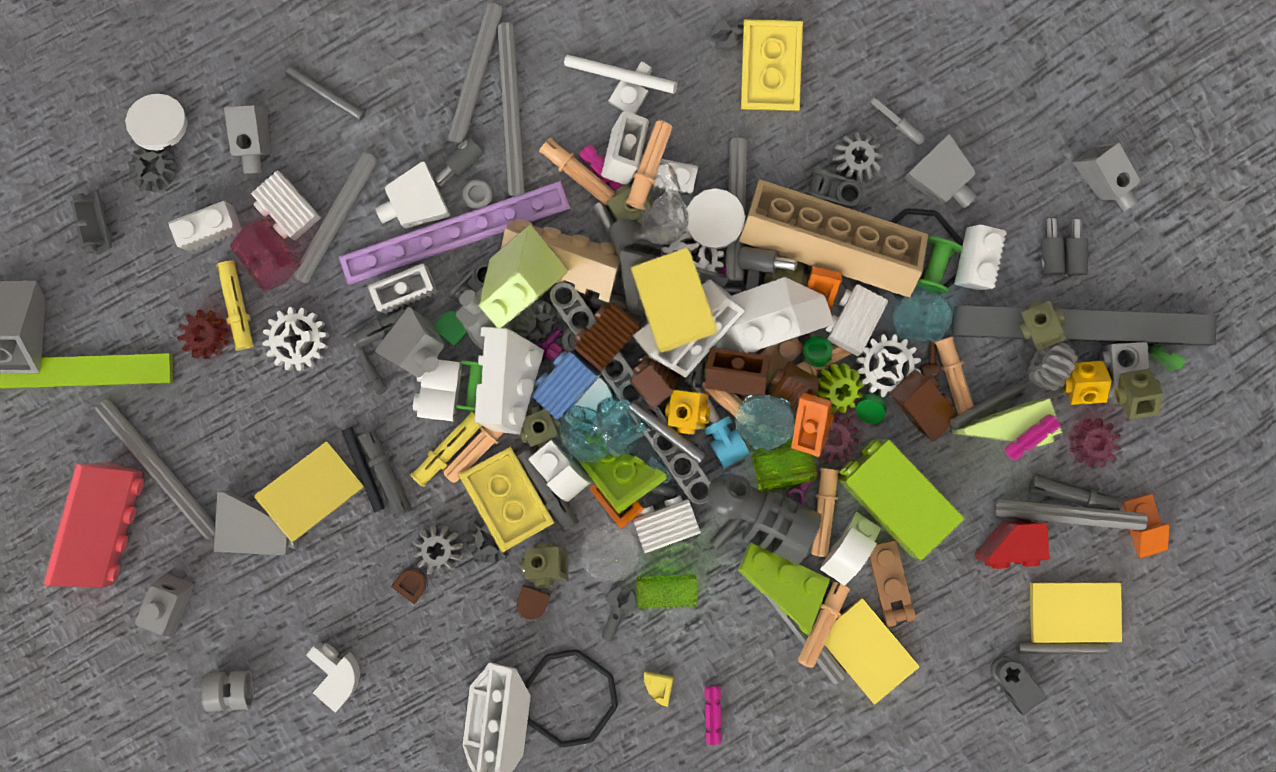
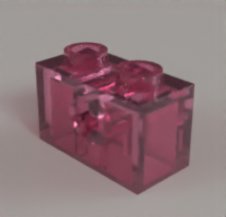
(264, 255)

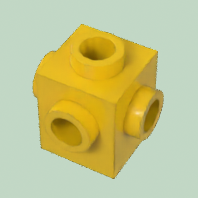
(1088, 383)
(688, 411)

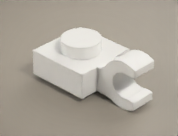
(629, 95)

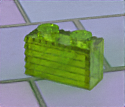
(782, 467)
(667, 591)

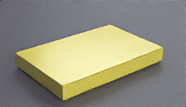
(771, 65)
(674, 300)
(309, 492)
(506, 499)
(1075, 612)
(869, 651)

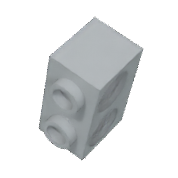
(1137, 360)

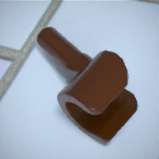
(933, 367)

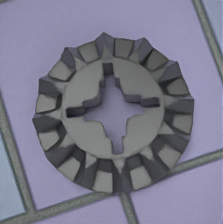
(152, 182)
(526, 322)
(475, 541)

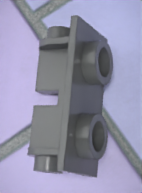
(96, 235)

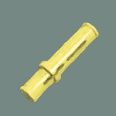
(235, 305)
(445, 451)

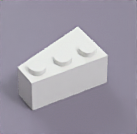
(687, 356)
(507, 379)

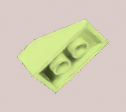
(1011, 422)

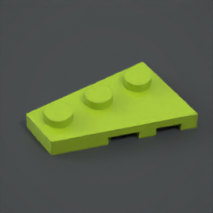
(622, 478)
(789, 585)

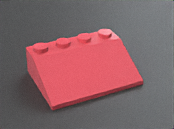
(94, 525)

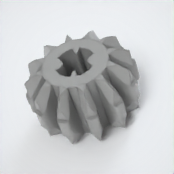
(847, 159)
(1052, 366)
(432, 540)

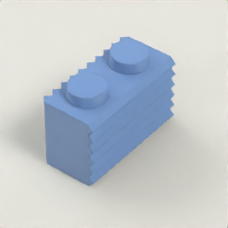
(565, 383)

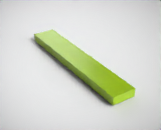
(95, 371)

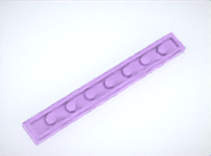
(452, 233)

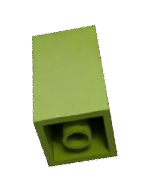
(899, 498)

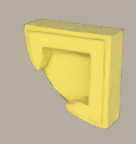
(658, 686)

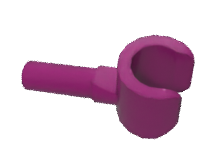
(554, 335)
(802, 488)

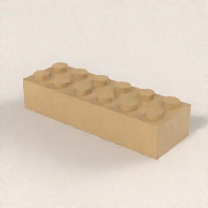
(835, 238)

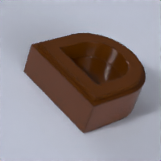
(411, 584)
(532, 602)

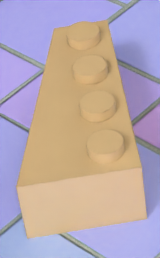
(589, 263)

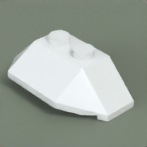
(775, 314)
(496, 720)

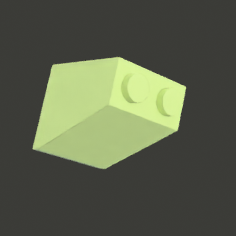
(519, 276)

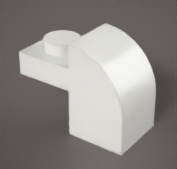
(562, 474)
(851, 550)
(342, 675)

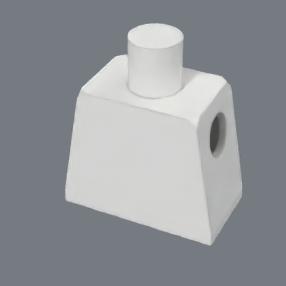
(413, 199)

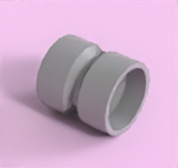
(224, 691)

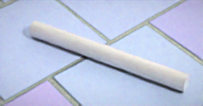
(620, 74)

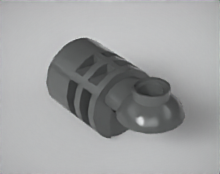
(773, 519)

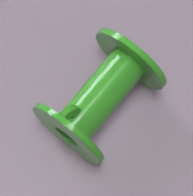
(937, 264)
(474, 378)

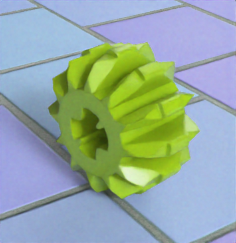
(844, 379)

